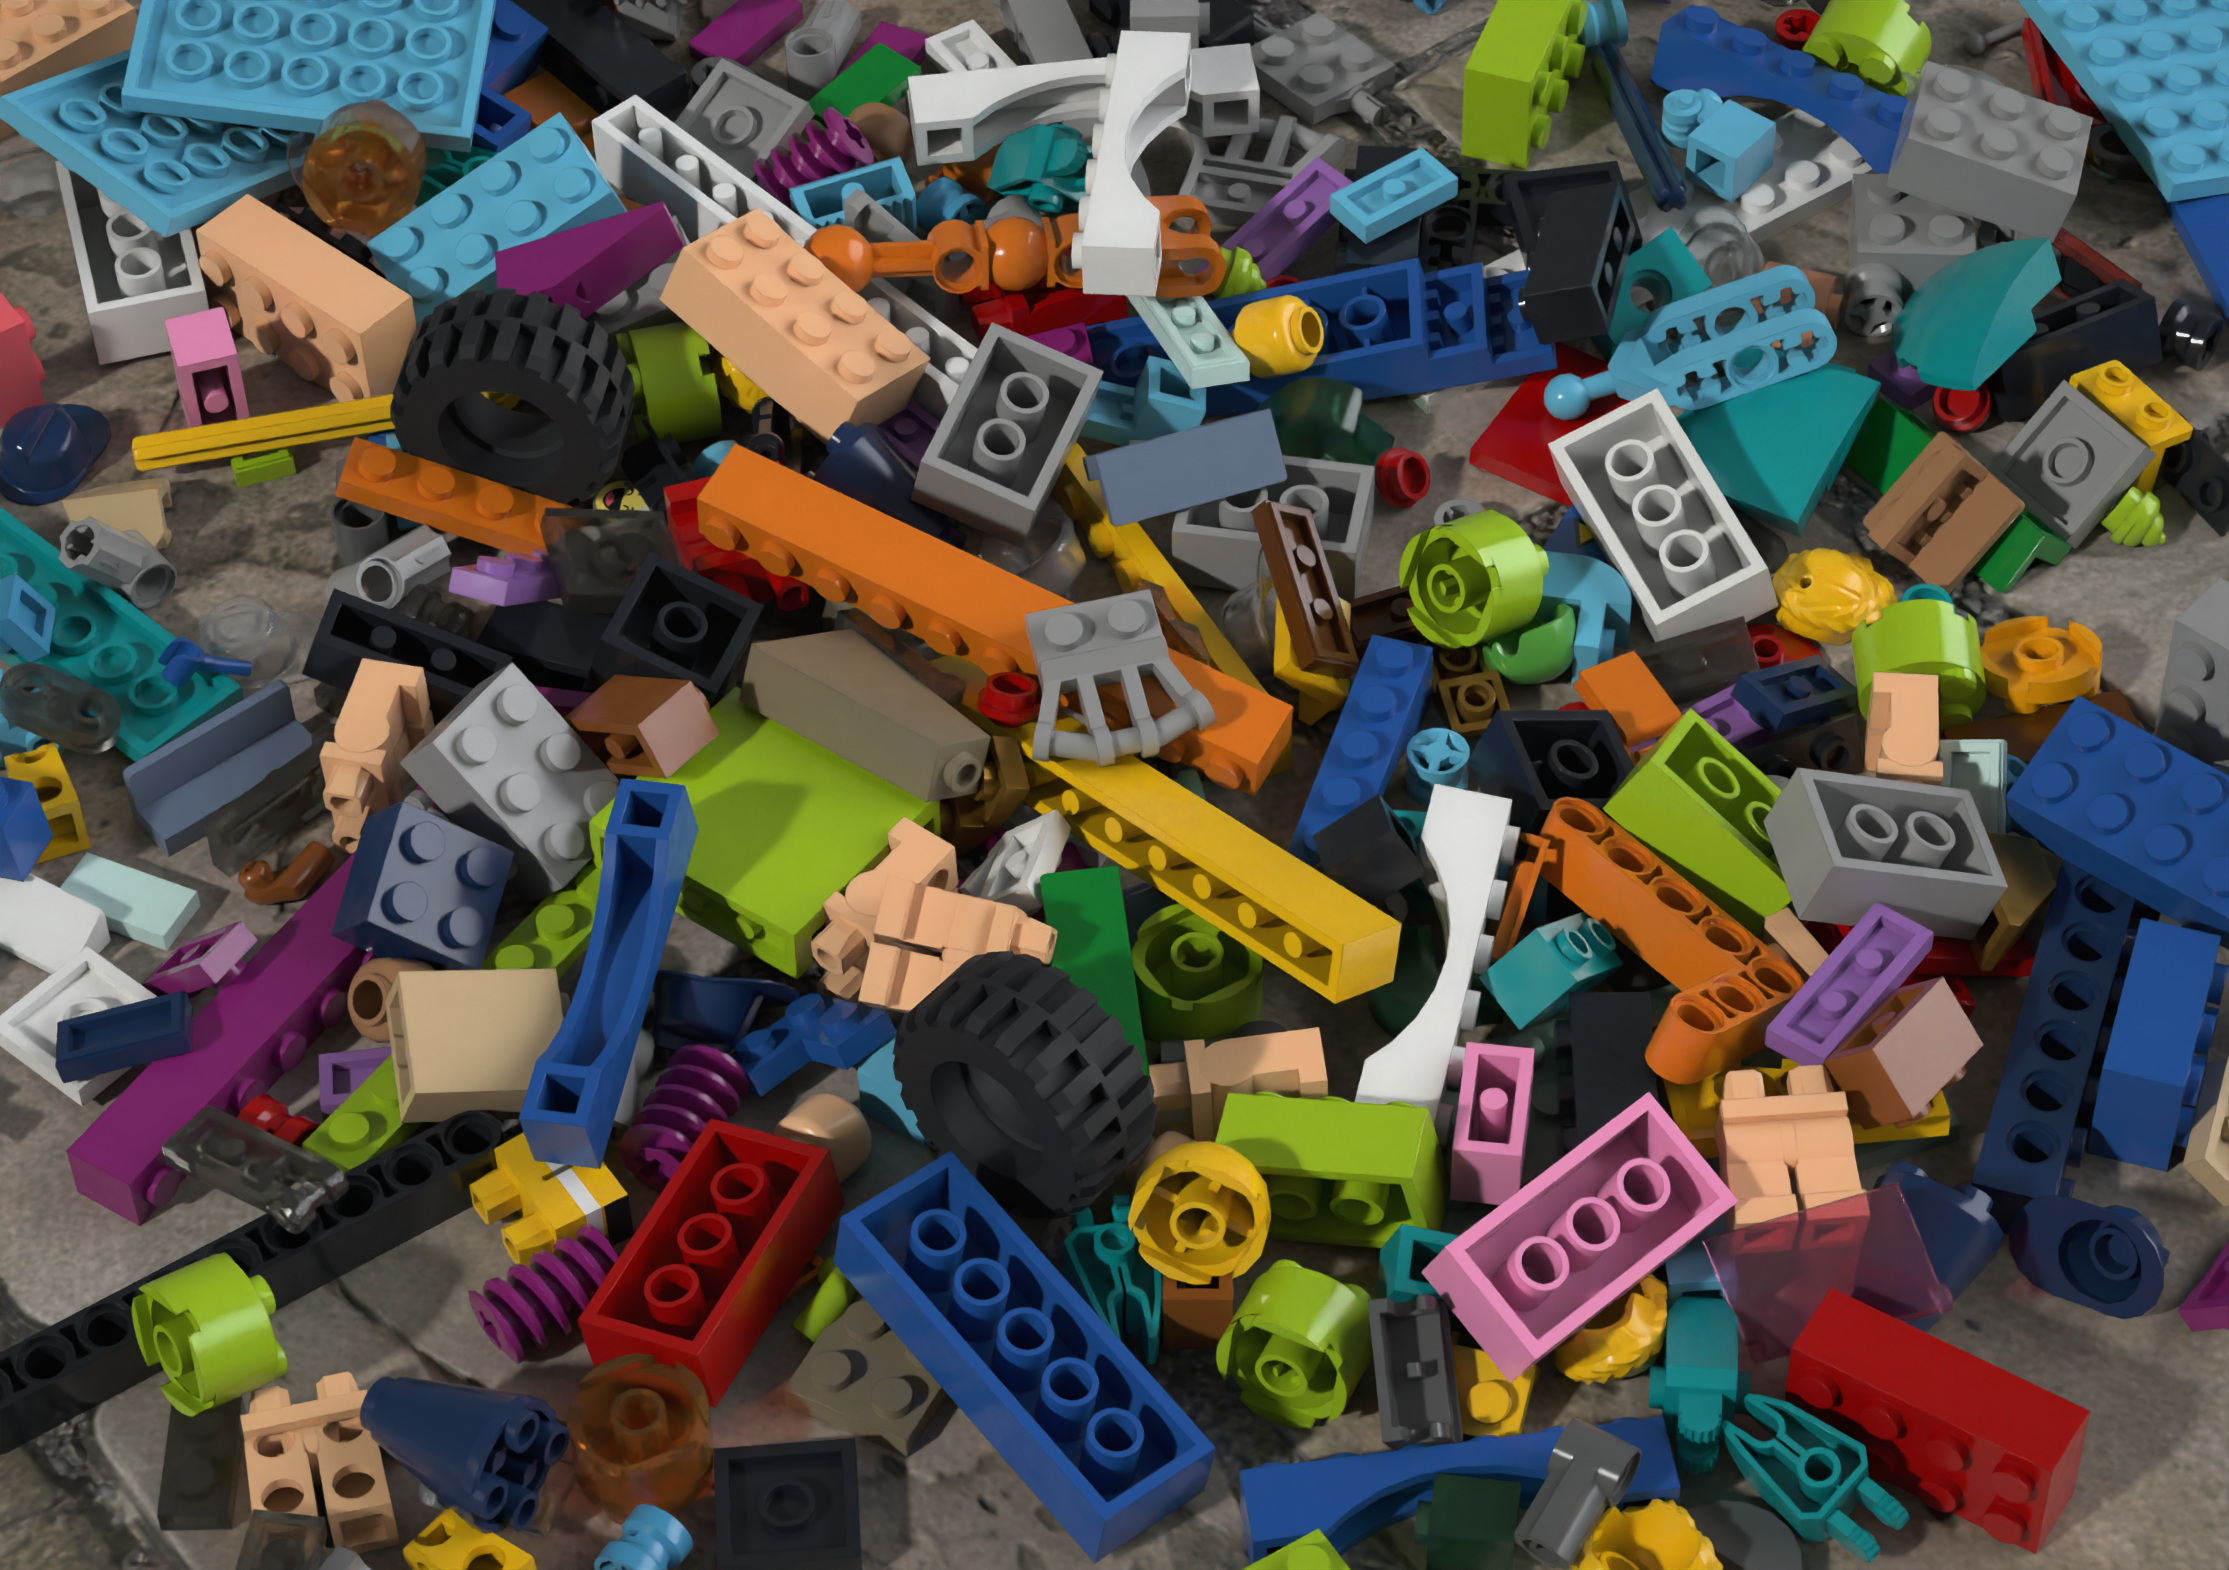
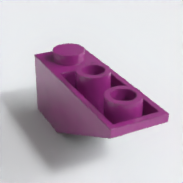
(593, 260)

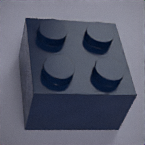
(422, 890)

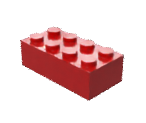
(716, 1254)
(1940, 1419)

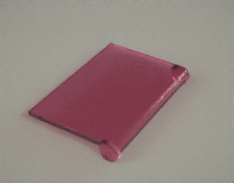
(1788, 1264)

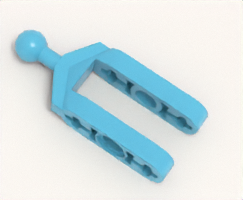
(1648, 362)

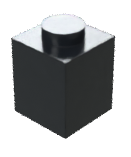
(1369, 852)

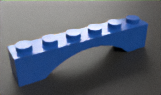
(1711, 53)
(1370, 736)
(587, 1063)
(1364, 1493)

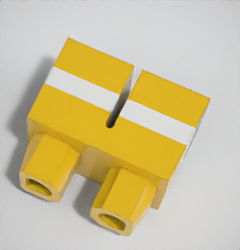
(550, 1200)

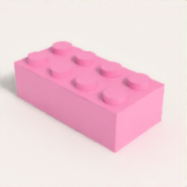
(1579, 1236)

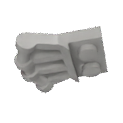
(1238, 187)
(1101, 646)

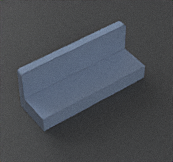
(1188, 467)
(213, 766)

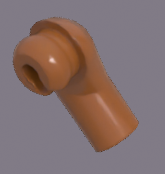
(288, 884)

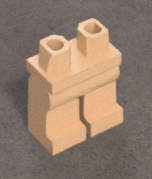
(1903, 728)
(374, 733)
(852, 918)
(945, 924)
(1194, 1092)
(1784, 1148)
(320, 1446)

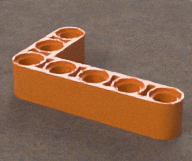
(1725, 972)

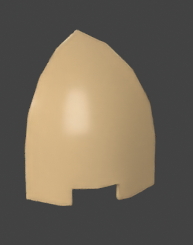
(127, 506)

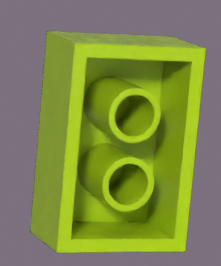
(1520, 78)
(1704, 817)
(1340, 1165)

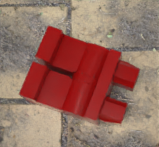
(1040, 308)
(725, 567)

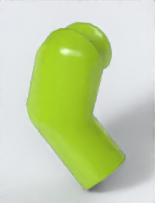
(827, 1303)

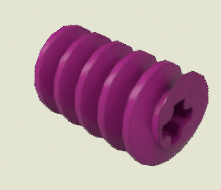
(827, 154)
(689, 1092)
(543, 1292)

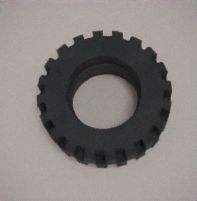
(524, 351)
(1025, 1083)

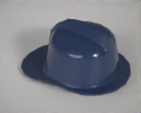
(50, 451)
(710, 1009)
(2090, 1254)

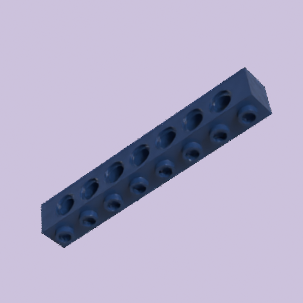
(2057, 1044)

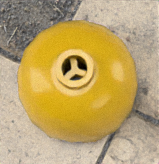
(1200, 1212)

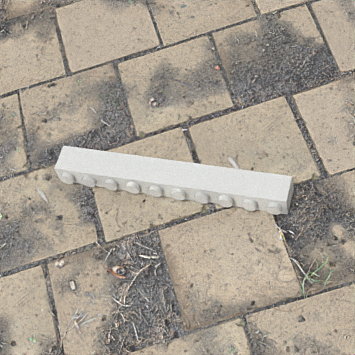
(661, 162)

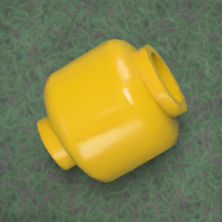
(1278, 336)

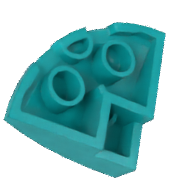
(1974, 313)
(1782, 442)

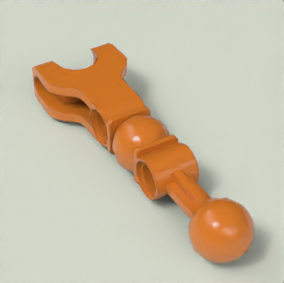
(1015, 253)

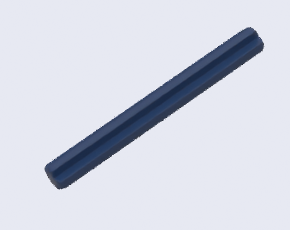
(1638, 127)

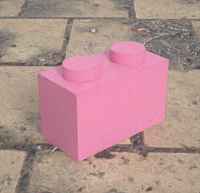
(207, 367)
(1491, 1123)

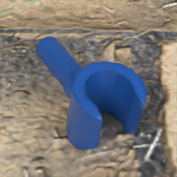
(185, 657)

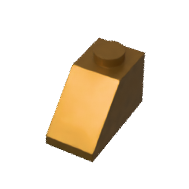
(2028, 890)

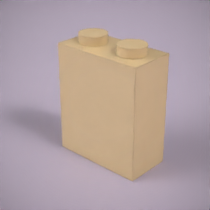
(470, 1038)

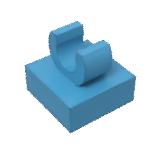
(24, 619)

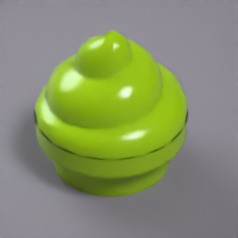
(1240, 276)
(2136, 520)

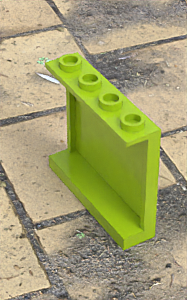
(776, 832)

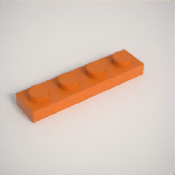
(443, 497)

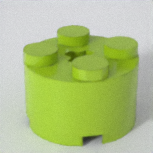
(1870, 41)
(671, 382)
(1472, 579)
(1927, 640)
(1194, 978)
(209, 1333)
(1297, 1345)

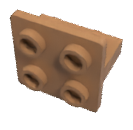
(1942, 513)

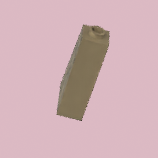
(867, 711)

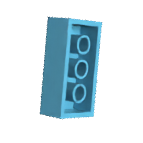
(518, 196)

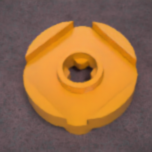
(2040, 663)

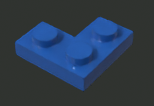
(814, 1030)

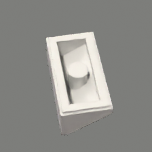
(48, 923)

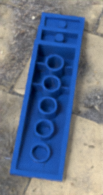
(1382, 331)

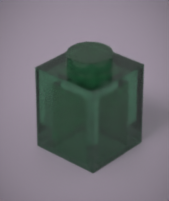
(1469, 1523)

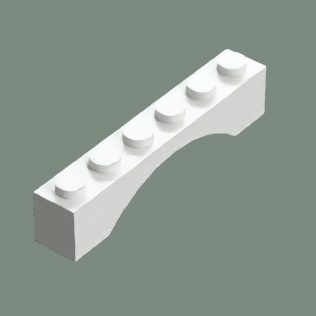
(974, 110)
(1120, 228)
(1462, 853)

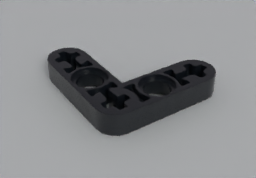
(1476, 205)

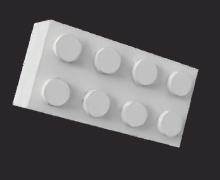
(128, 273)
(1662, 520)

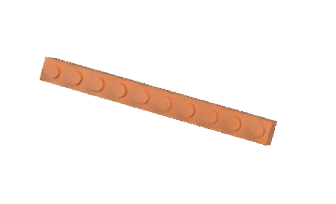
(960, 604)

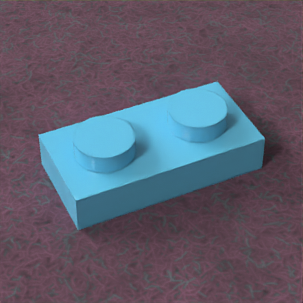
(1393, 195)

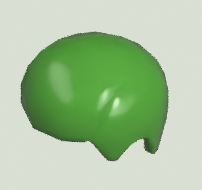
(1535, 652)

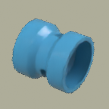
(649, 1542)

